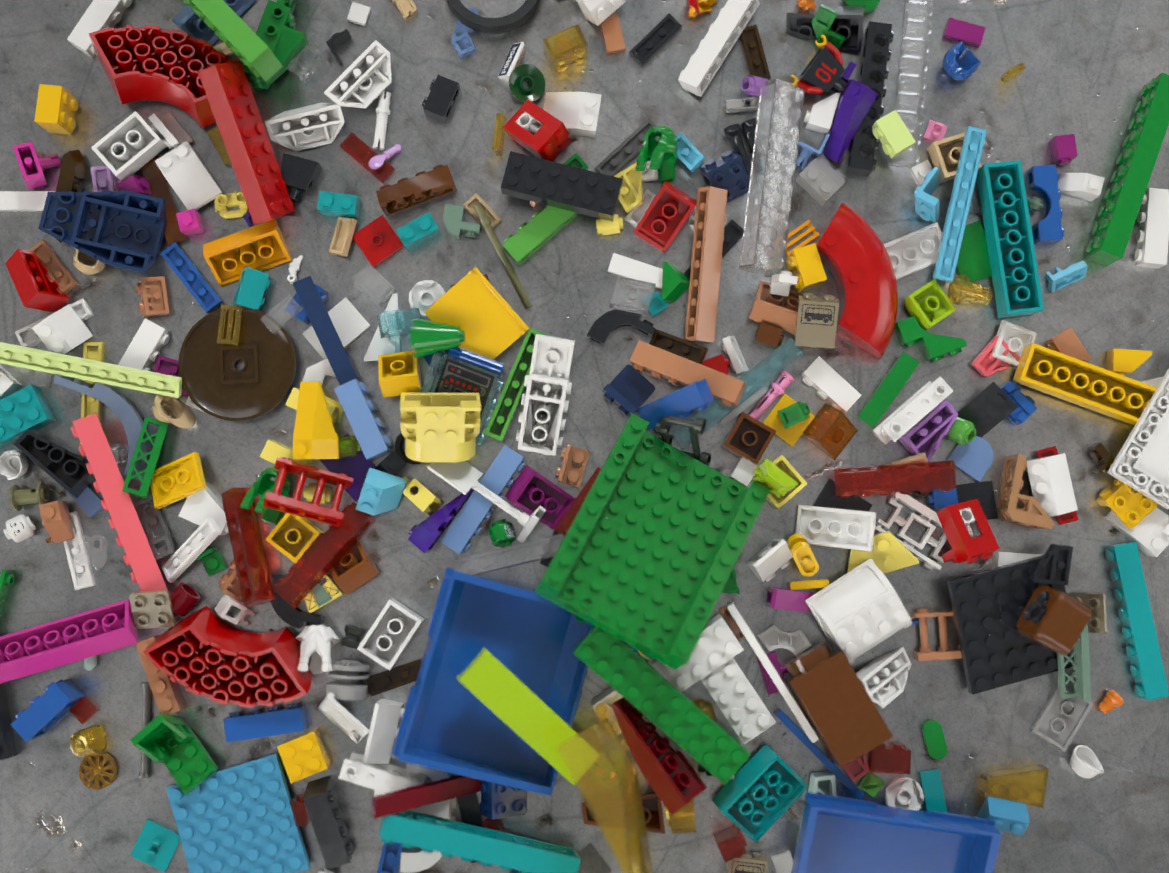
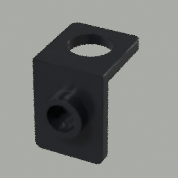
(336, 40)

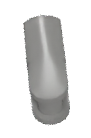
(738, 105)

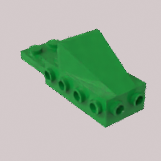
(279, 34)

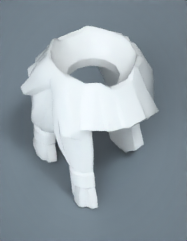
(317, 643)

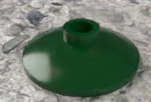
(534, 79)

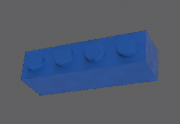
(678, 403)
(265, 723)

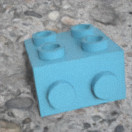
(925, 204)

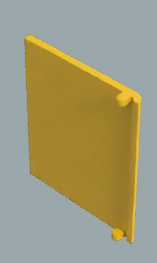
(482, 314)

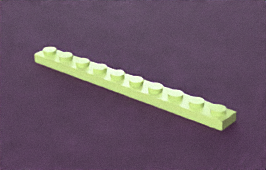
(90, 370)

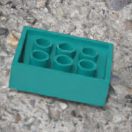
(760, 793)

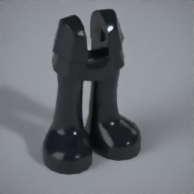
(748, 129)

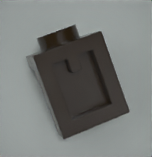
(1100, 455)

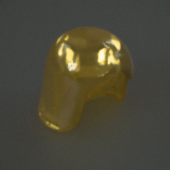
(94, 736)

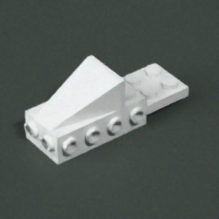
(546, 396)

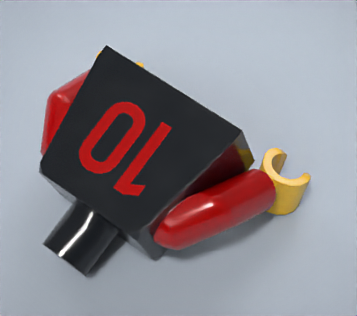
(822, 70)

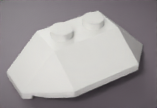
(363, 79)
(306, 126)
(885, 676)

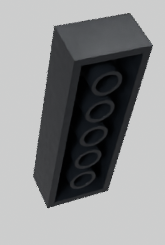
(561, 186)

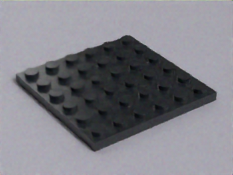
(986, 619)

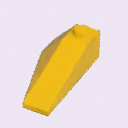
(313, 429)

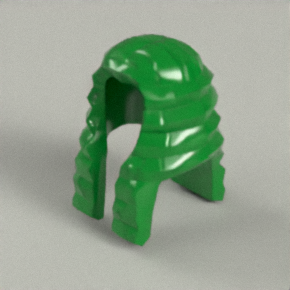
(661, 150)
(263, 484)

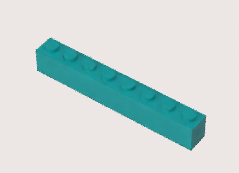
(1137, 621)

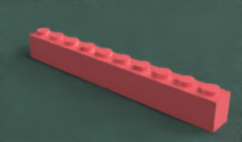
(118, 503)

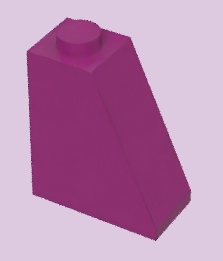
(788, 599)

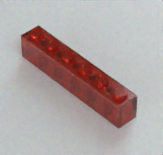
(895, 478)
(247, 549)
(322, 556)

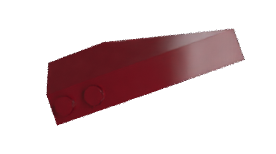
(661, 765)

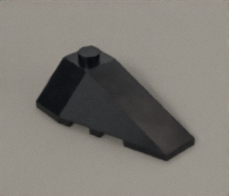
(848, 23)

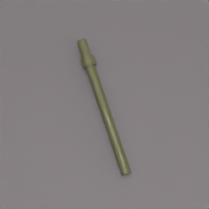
(485, 223)

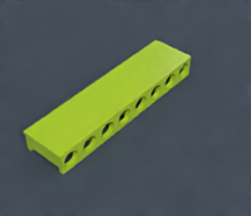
(518, 708)

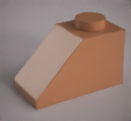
(1068, 344)
(57, 520)

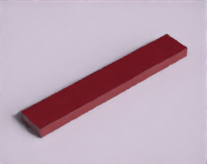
(423, 795)

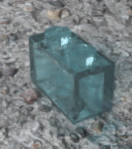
(397, 323)

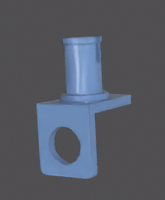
(808, 151)

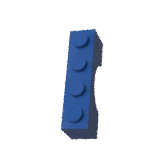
(1044, 181)

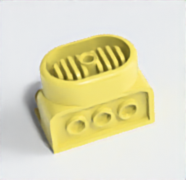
(440, 426)

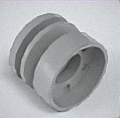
(347, 680)

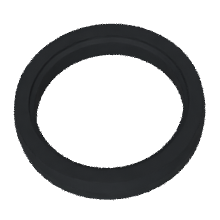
(493, 25)

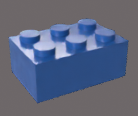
(47, 709)

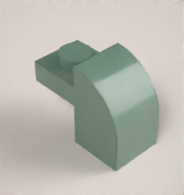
(454, 222)

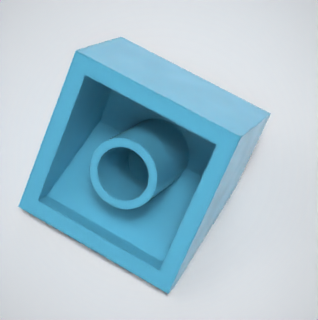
(380, 492)

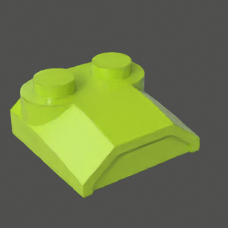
(929, 305)
(774, 477)

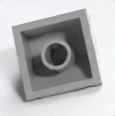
(821, 179)

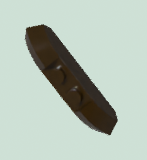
(71, 173)

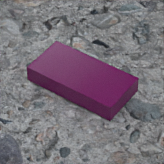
(964, 32)

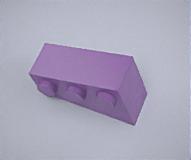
(930, 430)

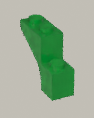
(932, 345)

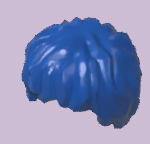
(960, 62)

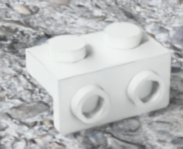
(170, 129)

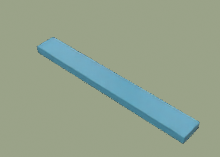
(959, 204)

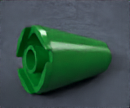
(433, 337)

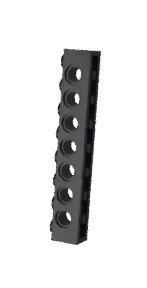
(879, 33)

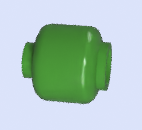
(962, 431)

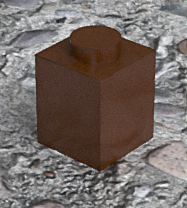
(768, 336)

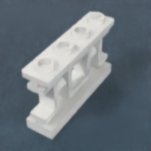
(924, 516)

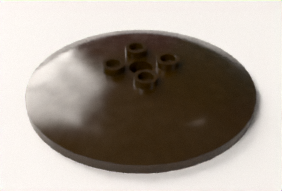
(210, 369)

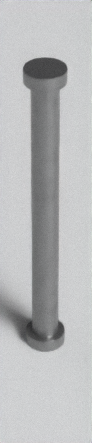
(145, 721)

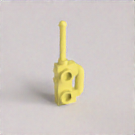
(225, 201)

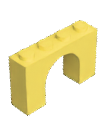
(275, 449)

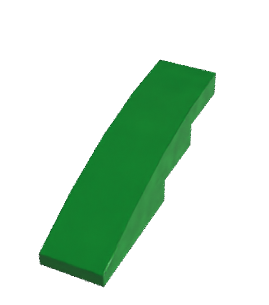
(888, 389)

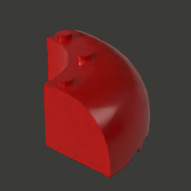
(158, 67)
(862, 279)
(230, 662)

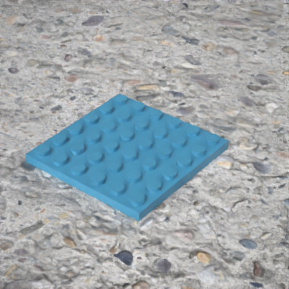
(240, 821)

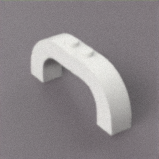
(415, 859)

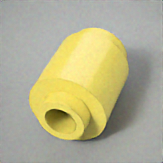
(608, 227)
(327, 494)

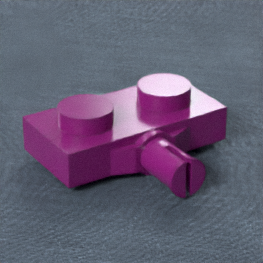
(770, 686)

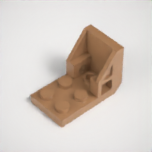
(1016, 507)

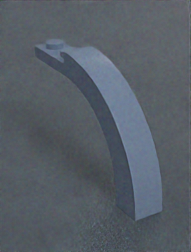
(122, 408)

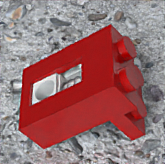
(538, 131)
(967, 533)

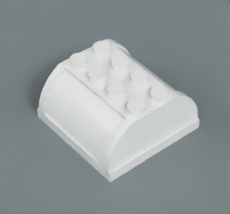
(859, 610)

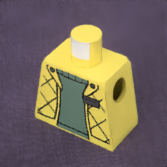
(323, 594)

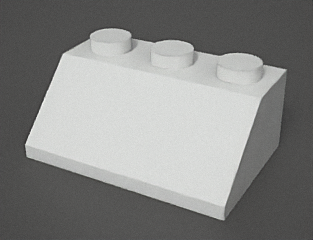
(1052, 484)
(383, 731)

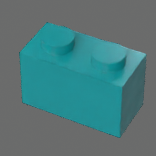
(339, 205)
(418, 231)
(251, 288)

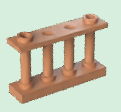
(944, 651)

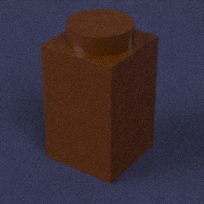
(835, 703)

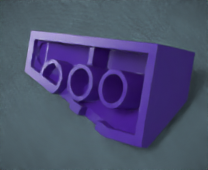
(849, 113)
(431, 529)

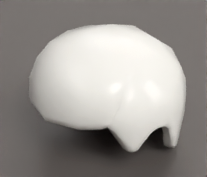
(13, 464)

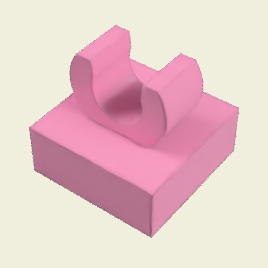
(934, 131)

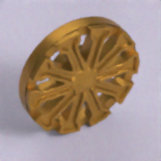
(98, 771)

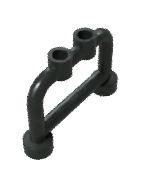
(695, 427)

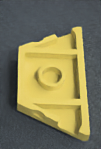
(887, 554)

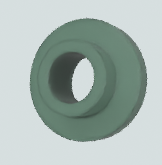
(1035, 203)

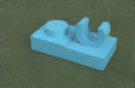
(688, 153)
(1066, 277)

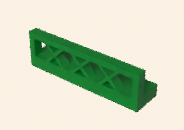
(153, 460)

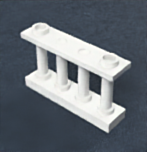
(912, 410)
(379, 777)

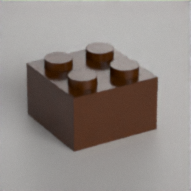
(748, 438)

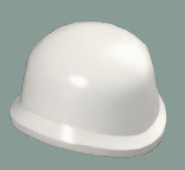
(1085, 762)

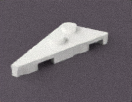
(380, 345)

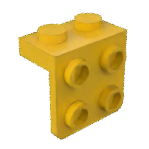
(1126, 503)

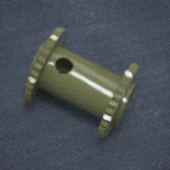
(28, 496)

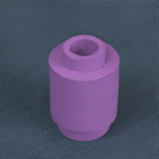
(752, 85)

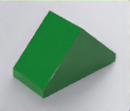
(673, 282)

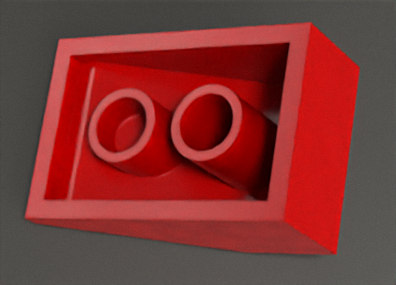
(665, 216)

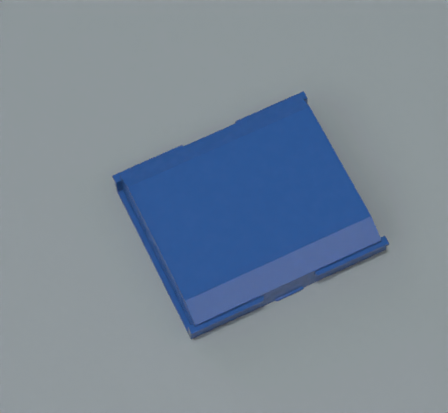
(448, 724)
(873, 838)

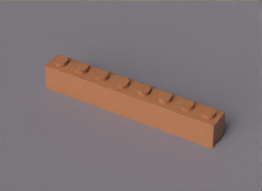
(706, 265)

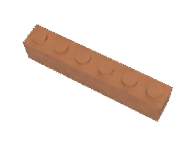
(685, 372)

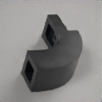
(615, 319)
(293, 617)

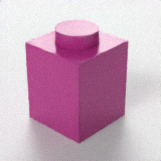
(190, 222)

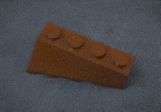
(416, 190)
(652, 813)

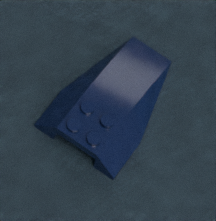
(111, 226)

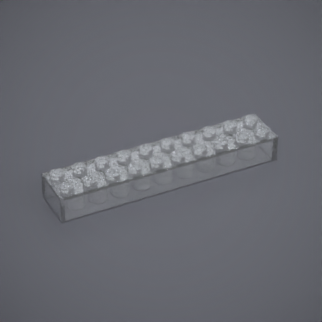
(772, 178)

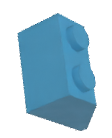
(1007, 814)

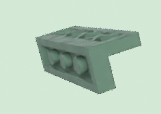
(1080, 671)

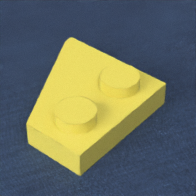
(632, 188)

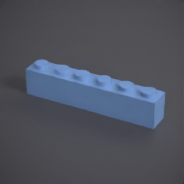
(479, 507)

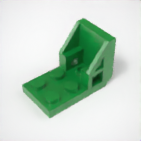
(174, 743)

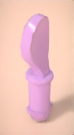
(378, 160)

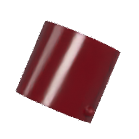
(183, 599)

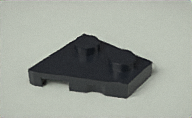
(1054, 566)

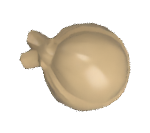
(87, 264)

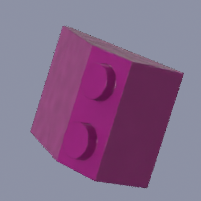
(535, 490)

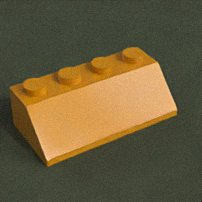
(253, 247)

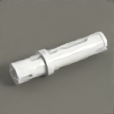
(381, 120)

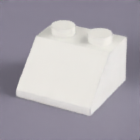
(62, 331)

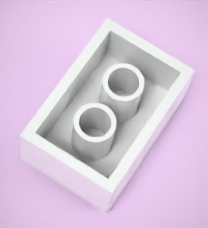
(129, 146)
(390, 634)

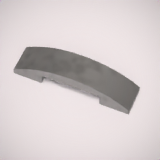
(155, 524)

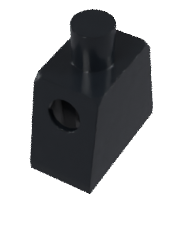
(299, 175)

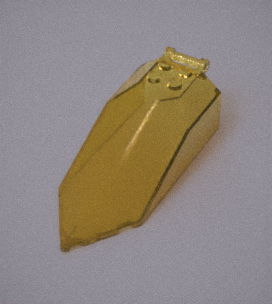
(610, 790)

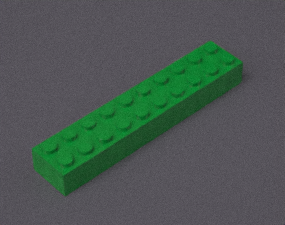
(1132, 173)
(662, 703)

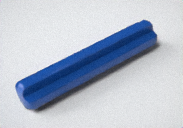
(476, 359)

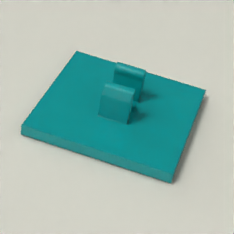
(156, 845)

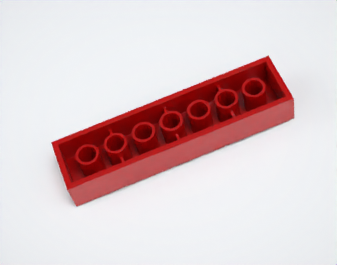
(246, 141)

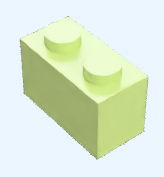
(893, 134)

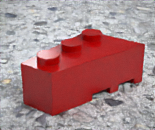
(33, 283)

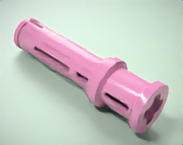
(776, 389)

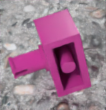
(33, 166)

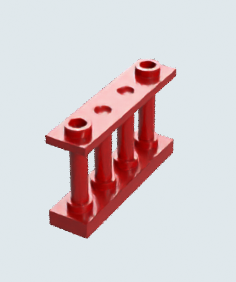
(307, 510)

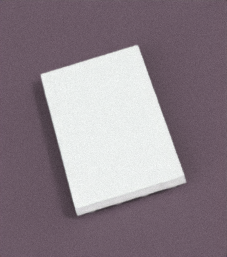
(1145, 454)

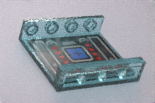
(457, 376)

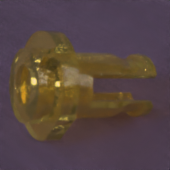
(963, 290)

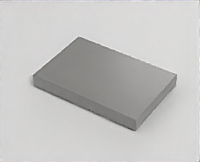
(1061, 718)

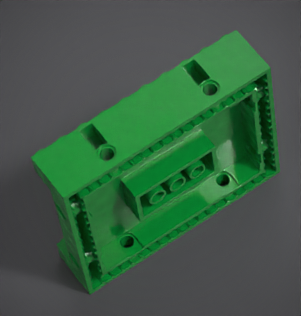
(652, 545)

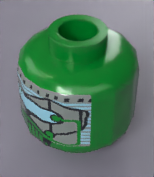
(502, 533)

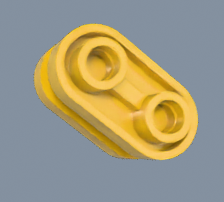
(802, 555)

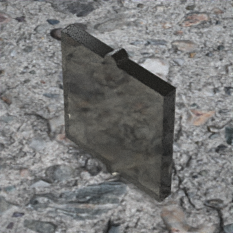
(592, 861)

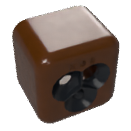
(1053, 619)

